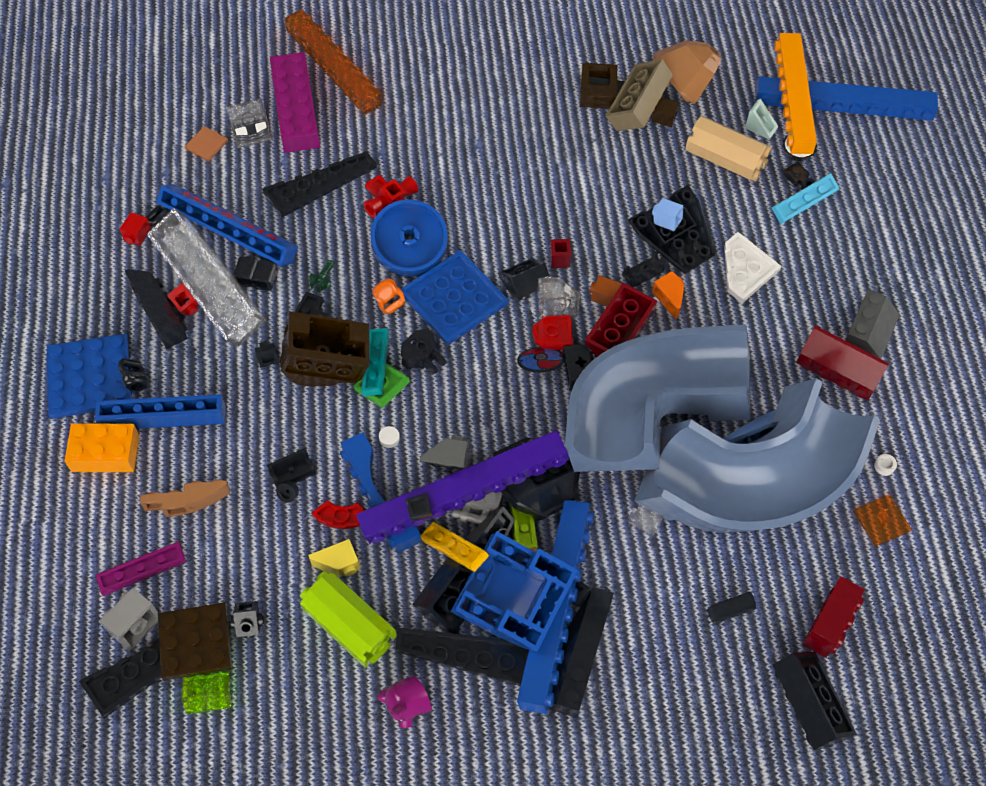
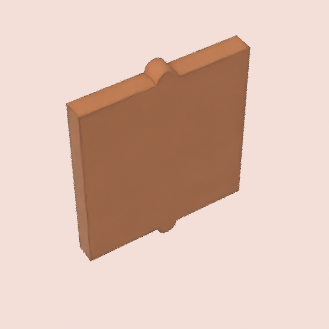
(206, 143)

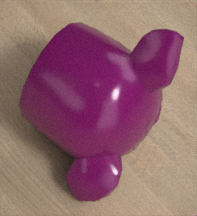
(405, 700)

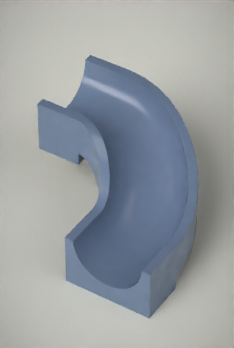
(636, 383)
(765, 483)

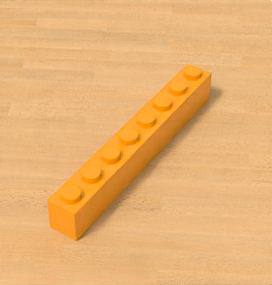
(795, 94)

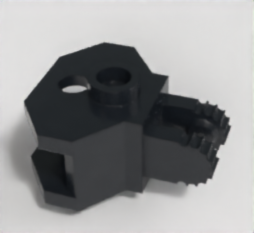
(421, 351)

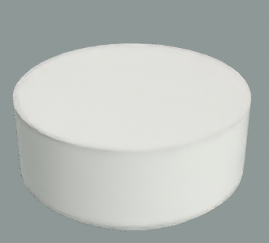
(389, 437)
(885, 464)

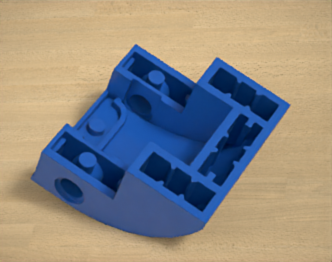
(515, 592)

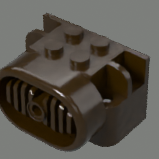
(324, 350)

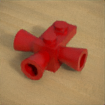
(387, 193)

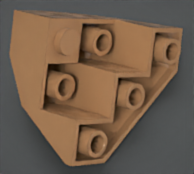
(691, 65)

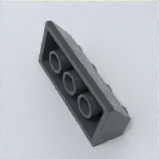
(450, 453)

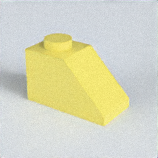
(336, 559)

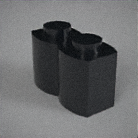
(255, 273)

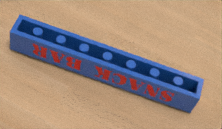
(228, 225)

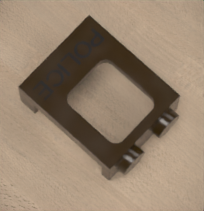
(598, 95)

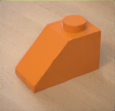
(669, 292)

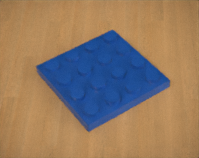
(454, 297)
(85, 373)

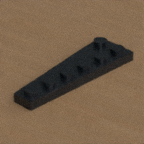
(294, 194)
(473, 654)
(124, 680)

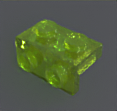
(206, 693)

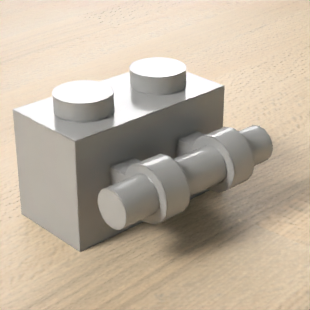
(479, 510)

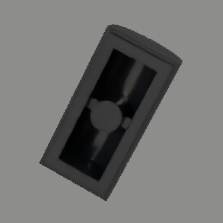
(731, 607)

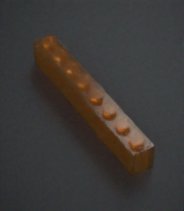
(333, 62)

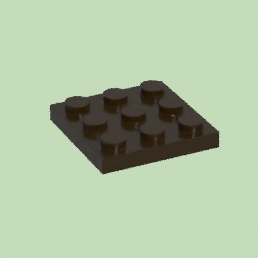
(194, 641)

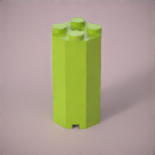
(347, 618)

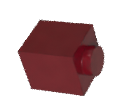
(560, 253)

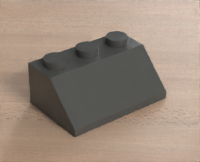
(873, 324)

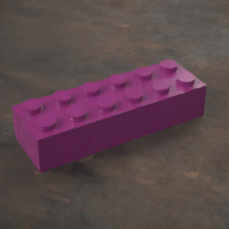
(294, 102)

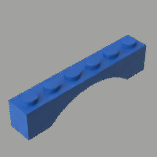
(360, 456)

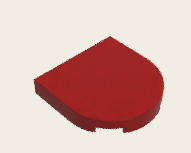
(553, 332)

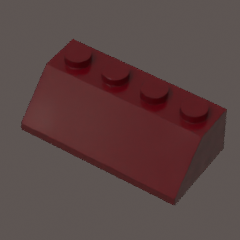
(621, 319)
(842, 363)

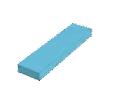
(805, 198)

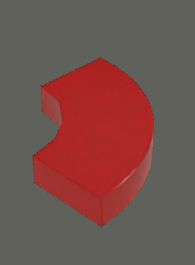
(338, 516)

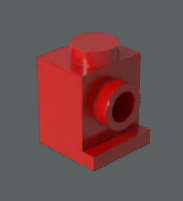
(180, 296)

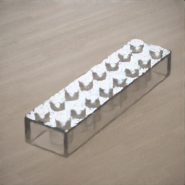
(206, 277)

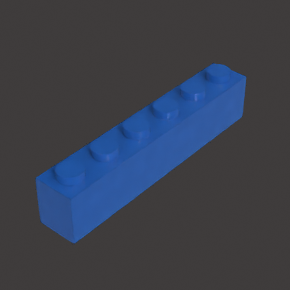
(162, 411)

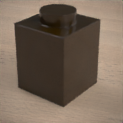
(665, 112)

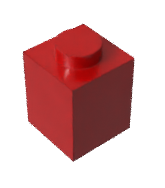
(135, 229)

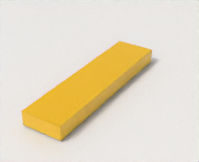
(454, 546)

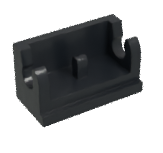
(644, 270)
(291, 467)

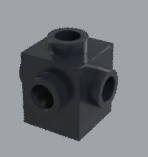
(247, 619)

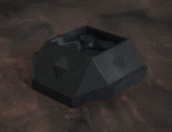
(543, 493)

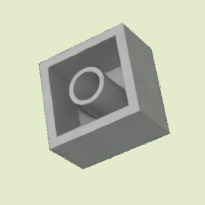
(130, 619)

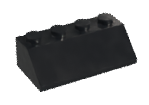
(157, 307)
(814, 700)

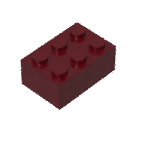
(835, 618)

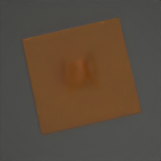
(882, 520)

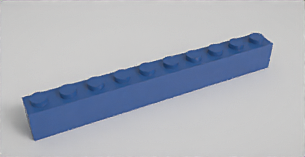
(857, 99)
(541, 666)

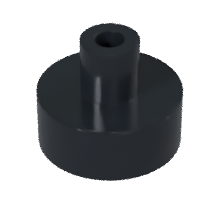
(287, 491)

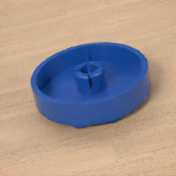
(409, 219)

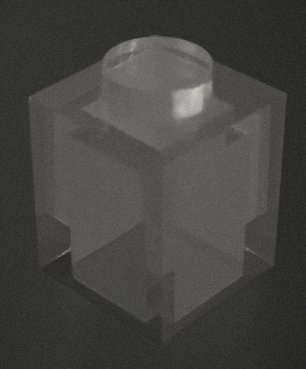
(645, 520)

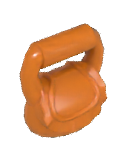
(385, 292)

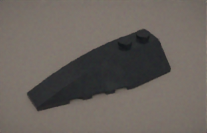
(446, 585)
(580, 652)

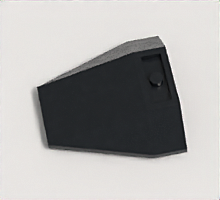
(690, 241)

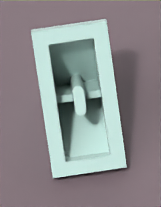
(761, 121)

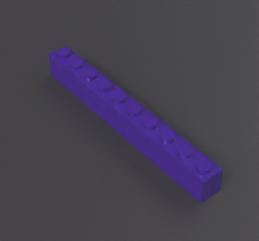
(466, 486)

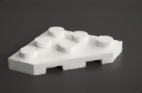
(746, 267)

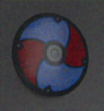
(540, 360)

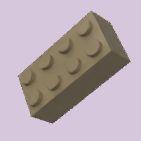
(639, 95)

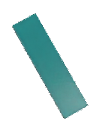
(374, 376)

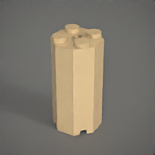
(728, 148)

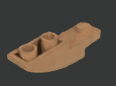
(194, 498)

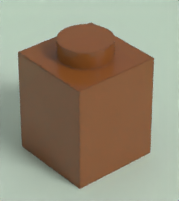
(603, 290)

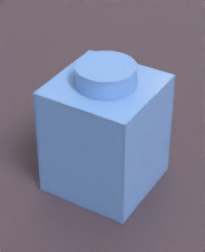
(668, 214)

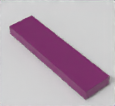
(140, 568)

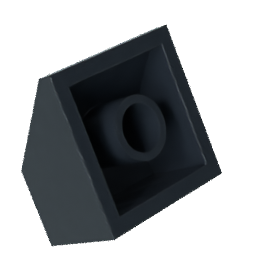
(523, 278)

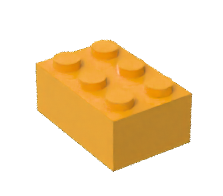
(102, 447)

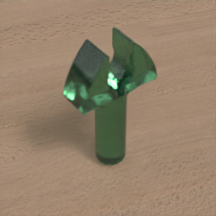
(321, 277)

